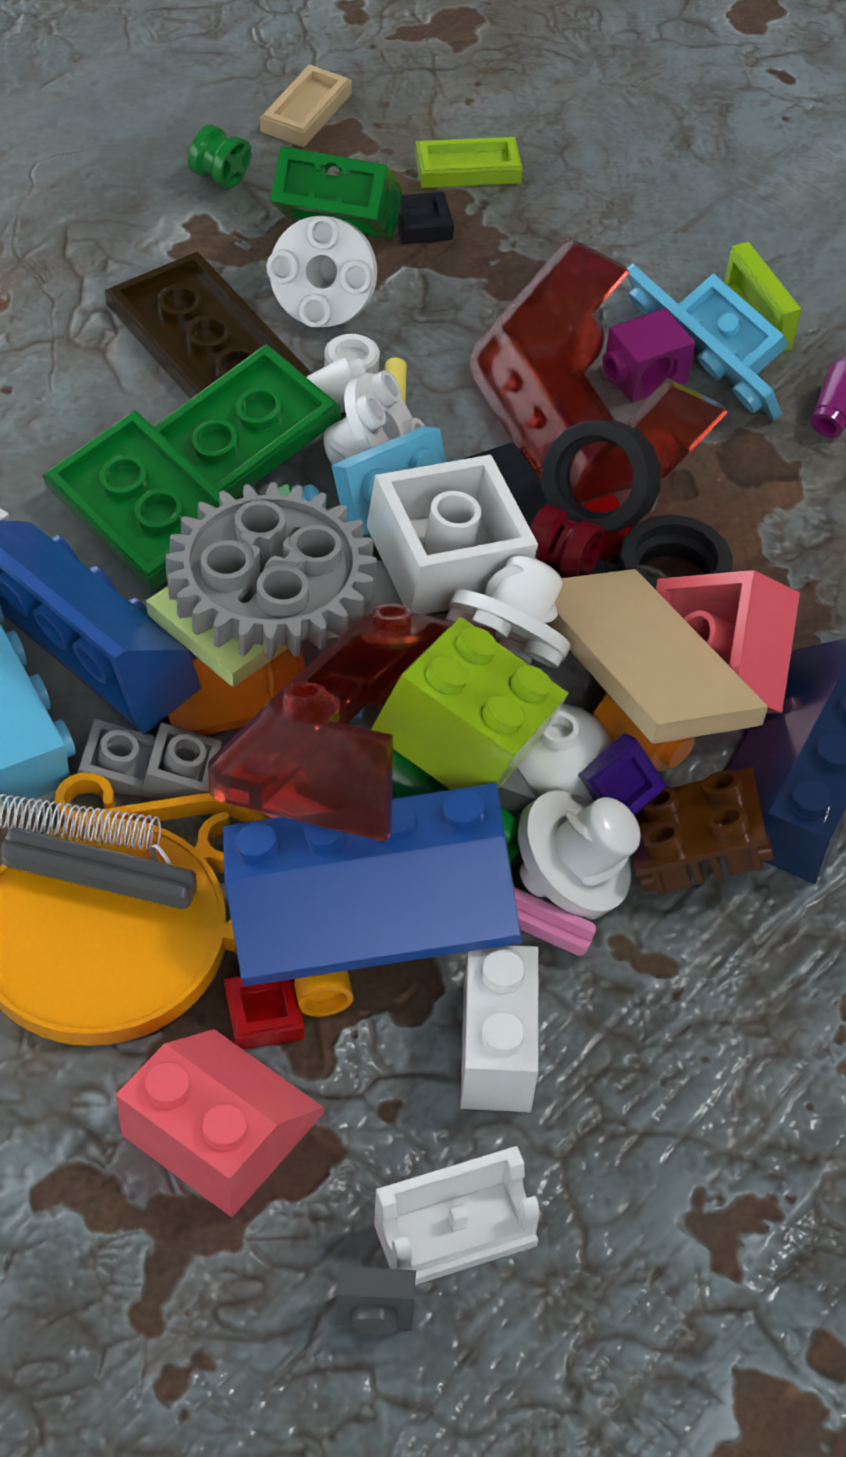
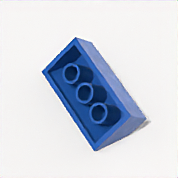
(92, 627)
(342, 902)

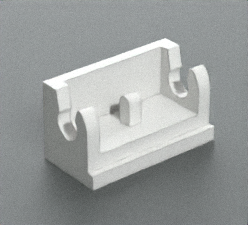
(457, 1216)

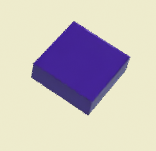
(623, 774)

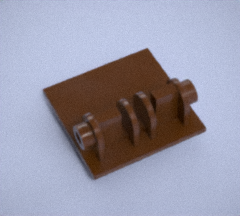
(701, 824)

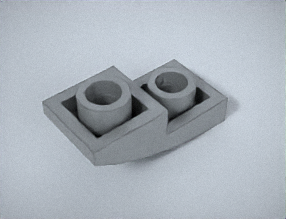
(149, 765)

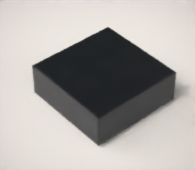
(424, 218)

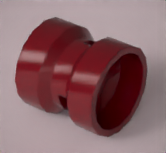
(566, 543)

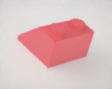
(744, 621)
(214, 1116)

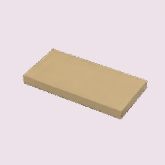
(652, 659)

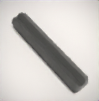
(99, 868)

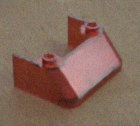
(537, 386)
(300, 752)

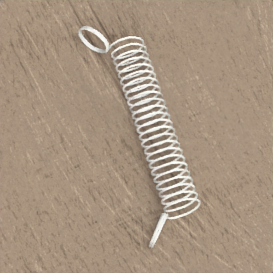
(152, 851)

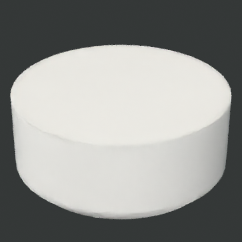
(352, 347)

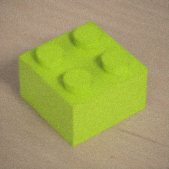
(469, 709)

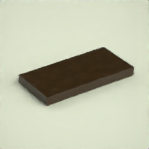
(193, 322)

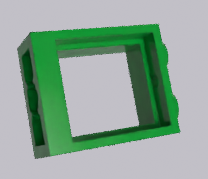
(360, 194)

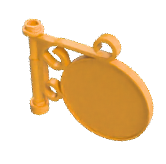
(116, 966)

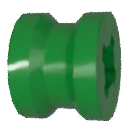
(219, 156)

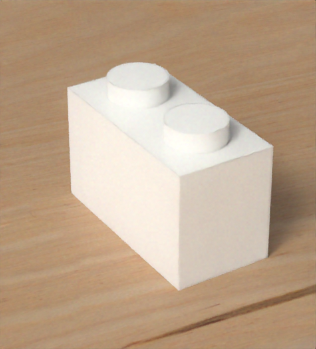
(500, 1029)

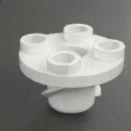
(322, 271)
(372, 417)
(518, 607)
(578, 851)

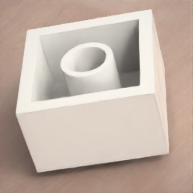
(446, 529)

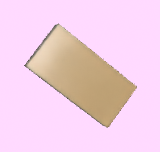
(306, 105)

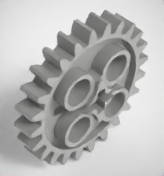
(271, 570)

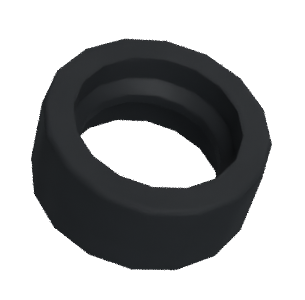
(642, 456)
(675, 537)

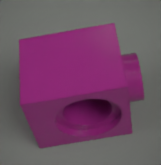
(647, 353)

